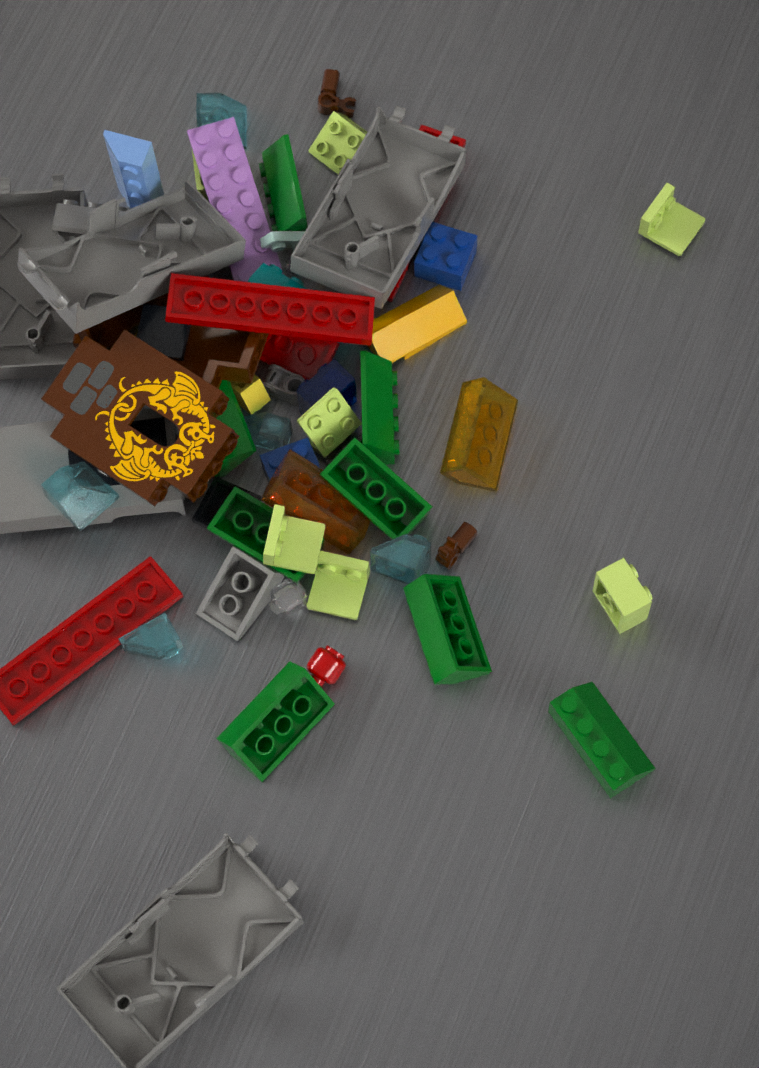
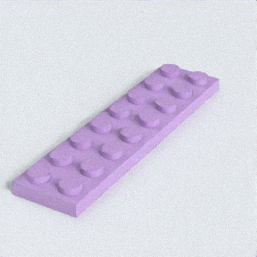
(233, 191)

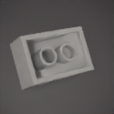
(238, 593)

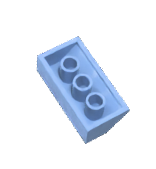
(134, 168)

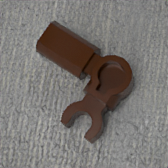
(327, 99)
(449, 552)

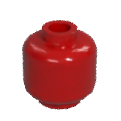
(326, 665)

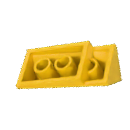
(416, 324)

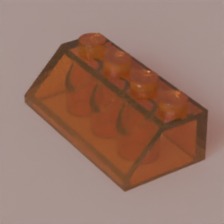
(311, 498)

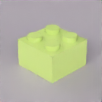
(622, 595)

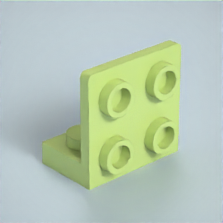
(337, 141)
(670, 222)
(328, 422)
(293, 542)
(339, 585)

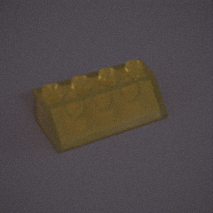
(479, 435)

